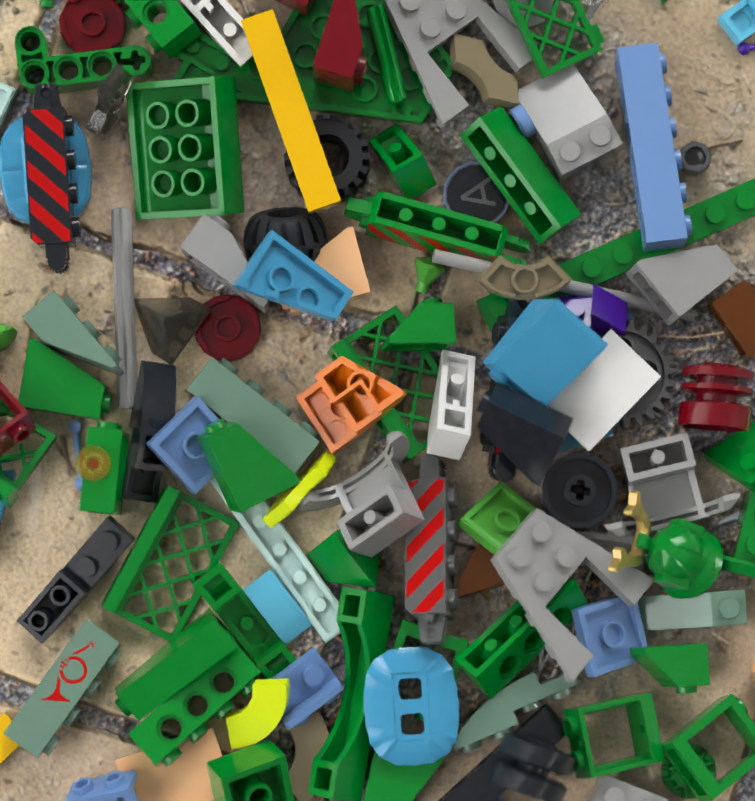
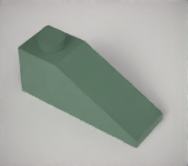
(704, 610)

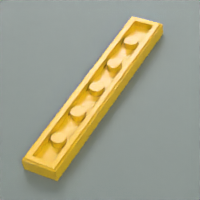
(291, 111)

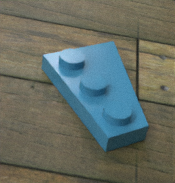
(292, 279)

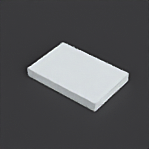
(604, 391)

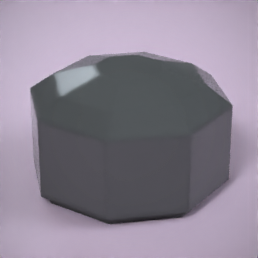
(695, 158)

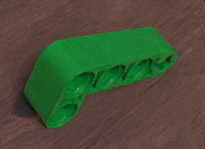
(85, 62)

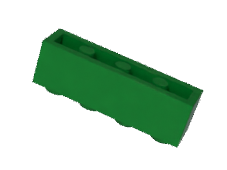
(520, 174)

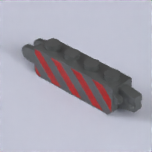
(430, 552)

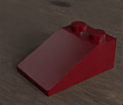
(340, 51)

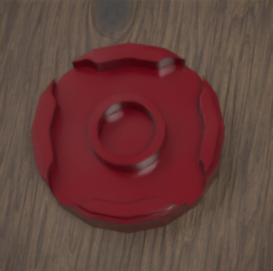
(92, 25)
(229, 329)

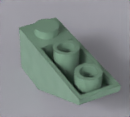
(64, 332)

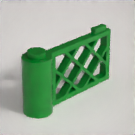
(591, 33)

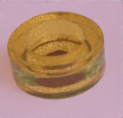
(93, 463)

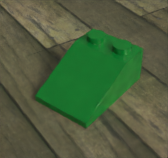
(251, 775)

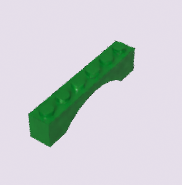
(342, 761)

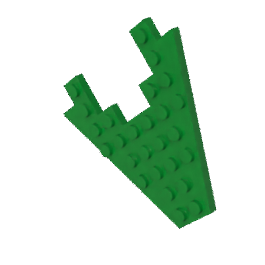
(302, 39)

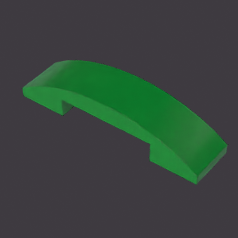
(244, 621)

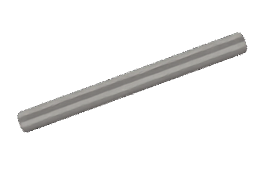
(124, 305)

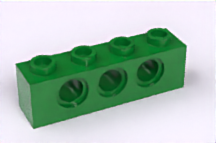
(172, 33)
(513, 642)
(149, 732)

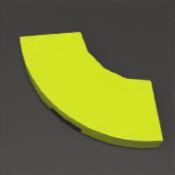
(293, 496)
(261, 714)

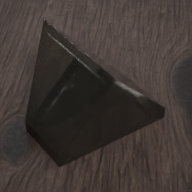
(169, 323)

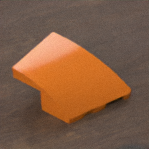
(347, 402)

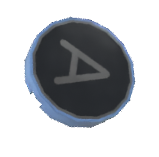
(474, 193)

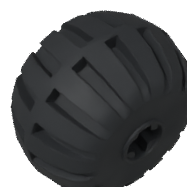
(293, 224)

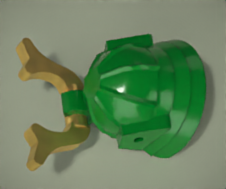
(680, 555)

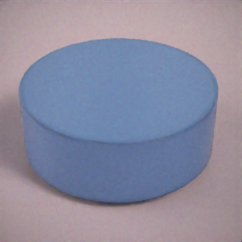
(522, 121)

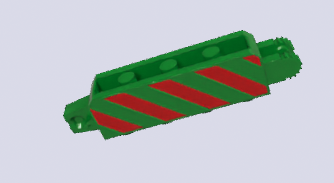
(433, 228)

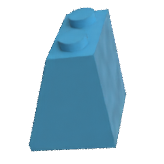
(544, 350)

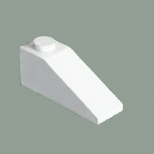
(222, 25)
(452, 406)

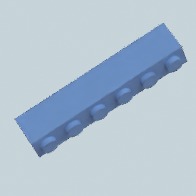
(651, 147)

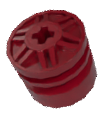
(716, 398)

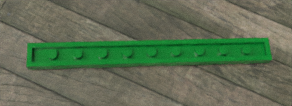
(623, 253)

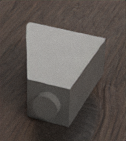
(681, 279)

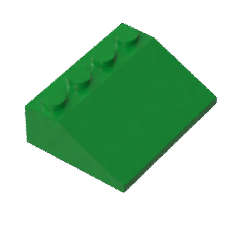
(185, 147)

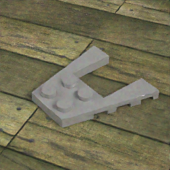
(430, 23)
(539, 562)

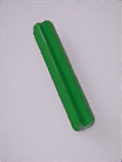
(386, 55)

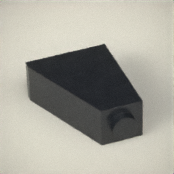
(523, 430)

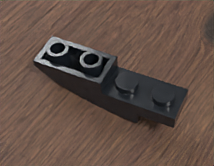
(151, 411)
(76, 579)

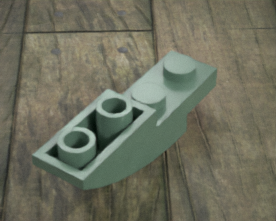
(497, 714)

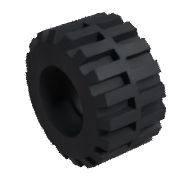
(356, 148)

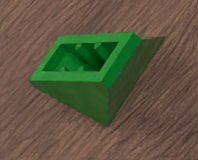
(344, 566)

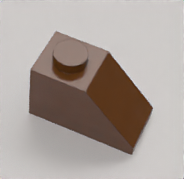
(736, 317)
(478, 574)

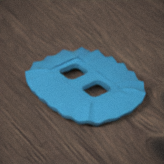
(14, 170)
(437, 705)

